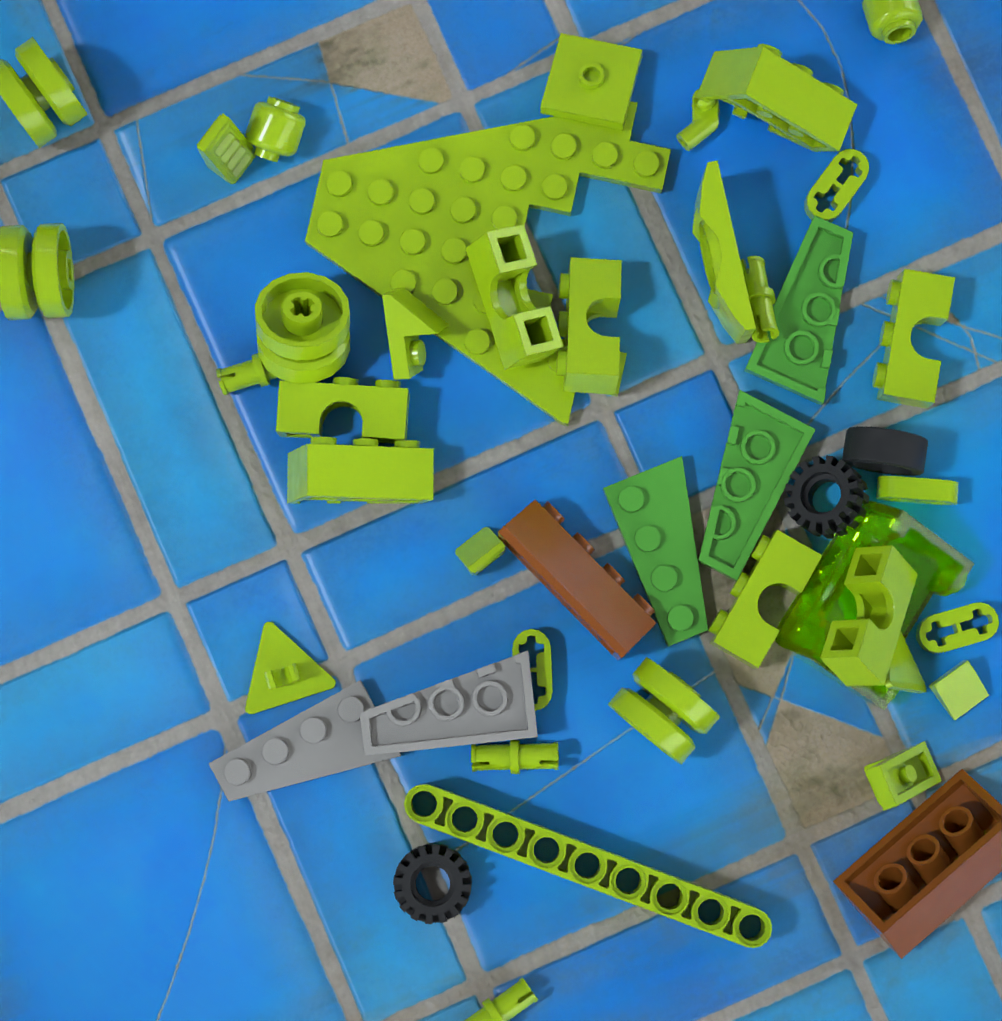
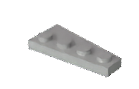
(465, 710)
(301, 749)

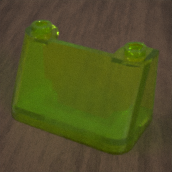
(827, 599)

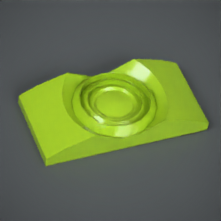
(721, 257)

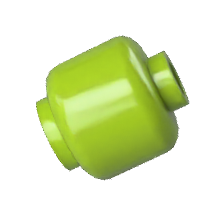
(892, 19)
(275, 128)

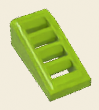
(226, 149)

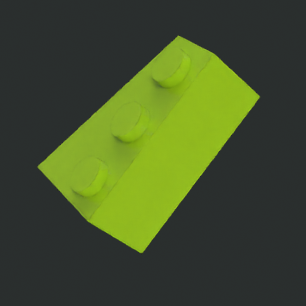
(779, 94)
(360, 472)

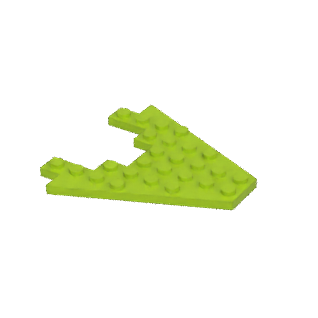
(416, 206)

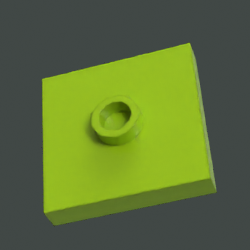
(591, 81)

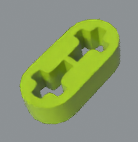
(828, 180)
(917, 490)
(959, 637)
(543, 663)

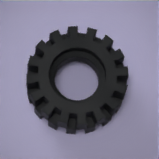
(846, 510)
(432, 910)

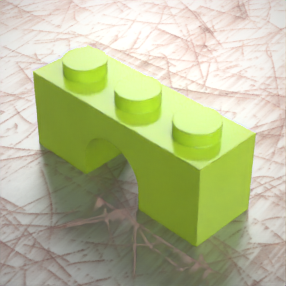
(501, 270)
(589, 359)
(905, 374)
(306, 405)
(779, 563)
(864, 647)

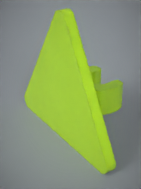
(903, 671)
(283, 673)

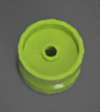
(38, 91)
(36, 271)
(302, 327)
(666, 707)

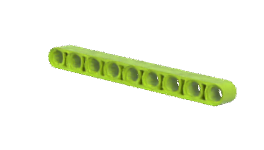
(604, 879)

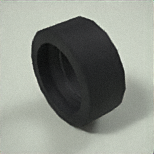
(885, 451)

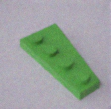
(806, 314)
(753, 473)
(659, 537)

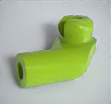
(704, 122)

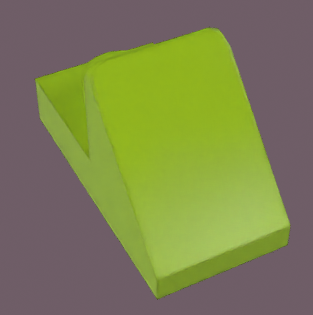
(406, 320)
(902, 775)

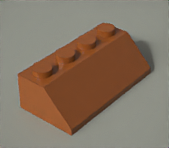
(576, 579)
(928, 864)

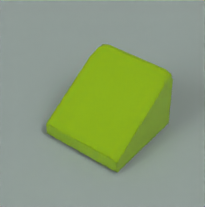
(480, 550)
(959, 689)

